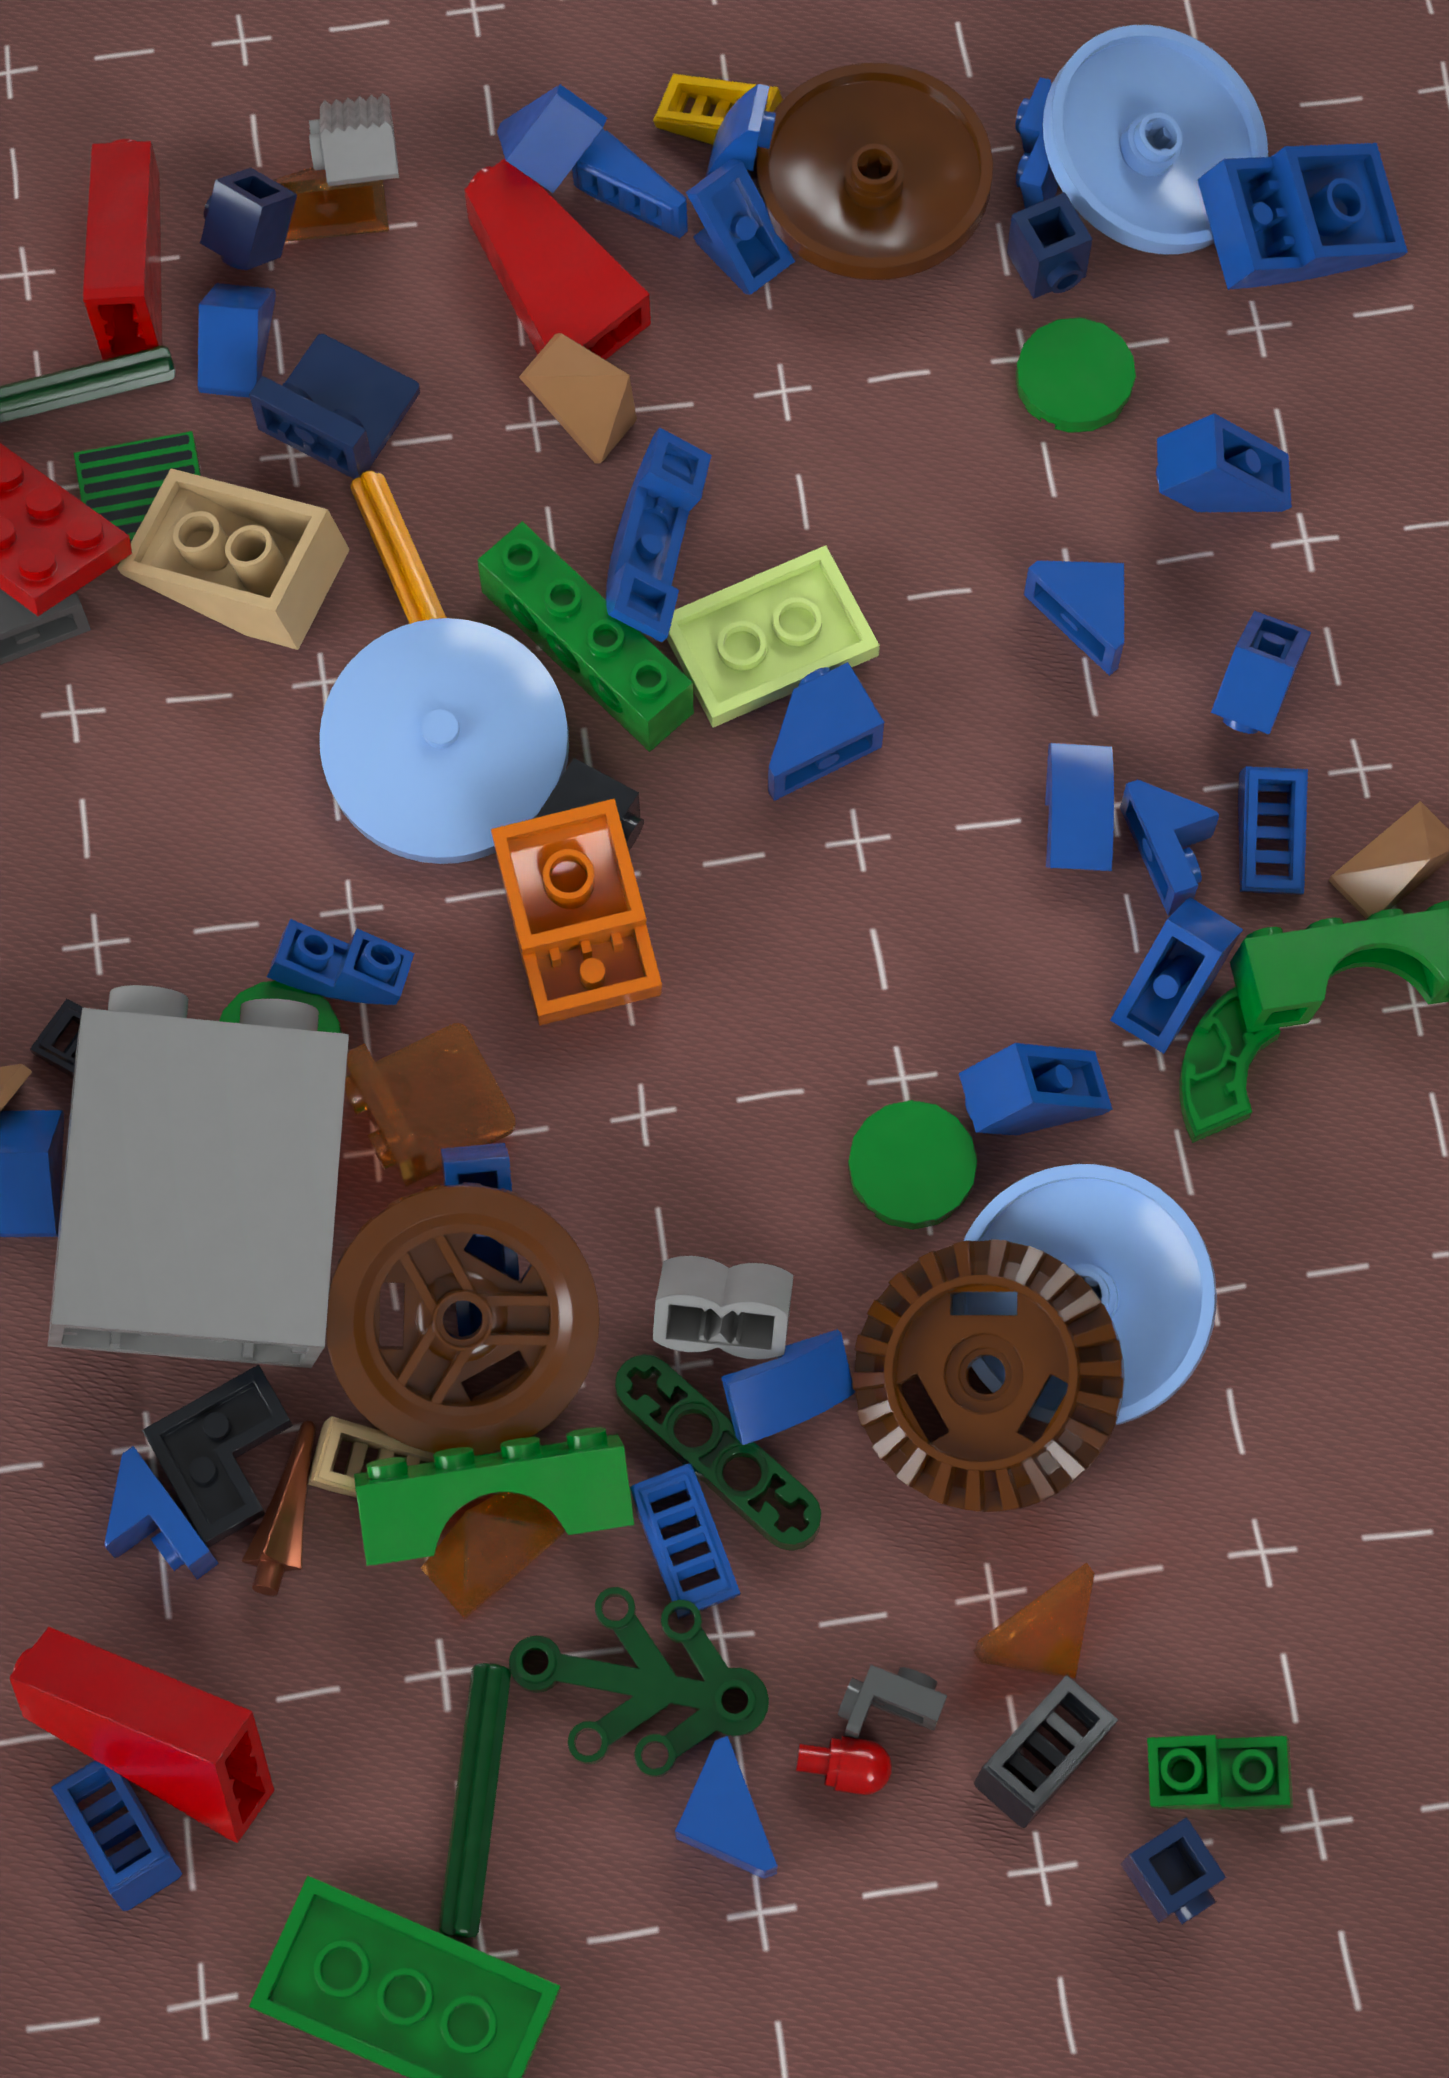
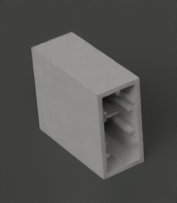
(199, 1182)

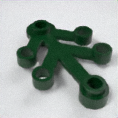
(652, 1685)

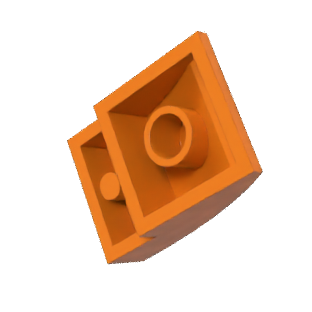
(577, 912)

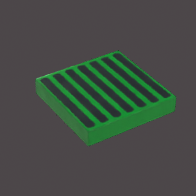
(127, 476)

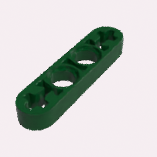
(720, 1449)

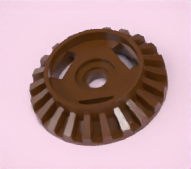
(1056, 1332)
(417, 1387)

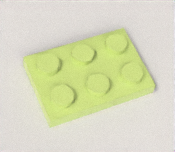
(769, 634)

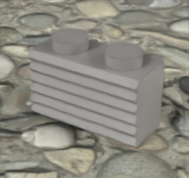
(354, 141)

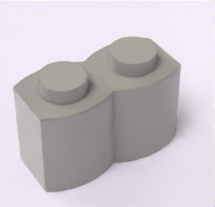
(723, 1307)

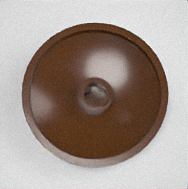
(875, 171)

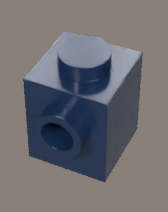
(247, 219)
(1049, 246)
(1174, 1873)

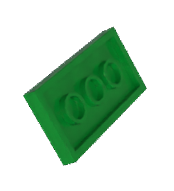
(401, 1991)

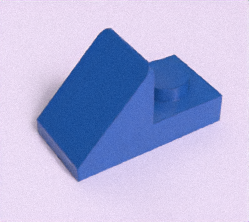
(738, 227)
(1161, 828)
(144, 1506)

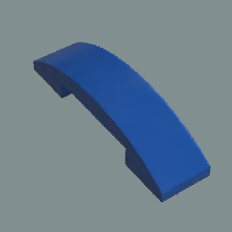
(652, 534)

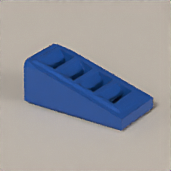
(627, 183)
(1279, 780)
(664, 1486)
(139, 1867)

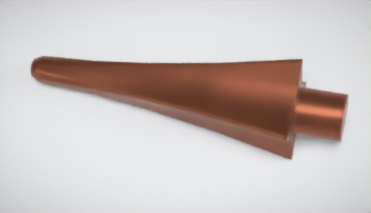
(279, 1538)

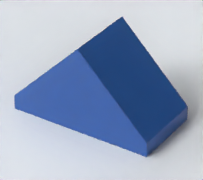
(550, 135)
(233, 338)
(1084, 604)
(30, 1172)
(723, 1816)

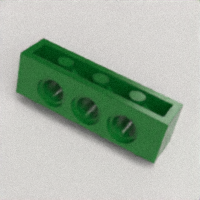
(577, 633)

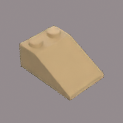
(238, 556)

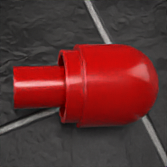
(848, 1764)

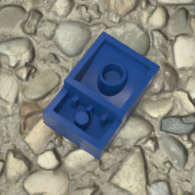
(1301, 214)

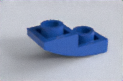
(744, 130)
(1034, 171)
(1080, 807)
(357, 972)
(789, 1389)

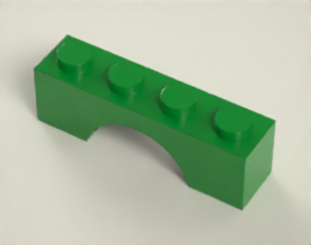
(1286, 974)
(575, 1479)

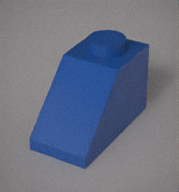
(1222, 469)
(1260, 674)
(823, 729)
(1176, 974)
(1033, 1089)

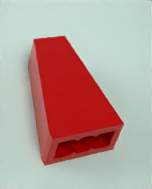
(123, 248)
(552, 265)
(148, 1729)

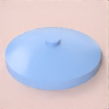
(1139, 125)
(442, 739)
(1132, 1252)

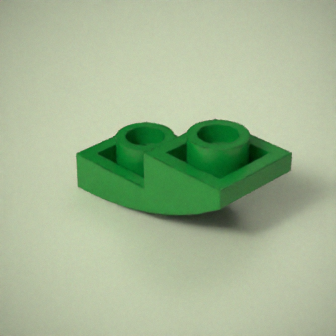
(1219, 1772)

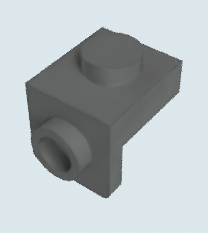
(904, 1695)

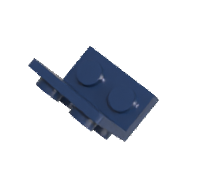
(335, 406)

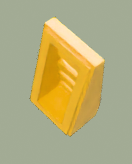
(706, 92)

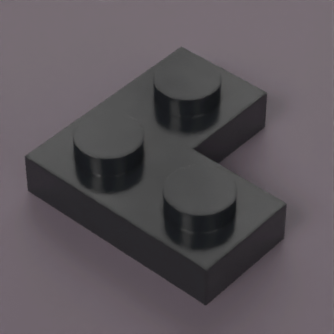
(200, 1450)

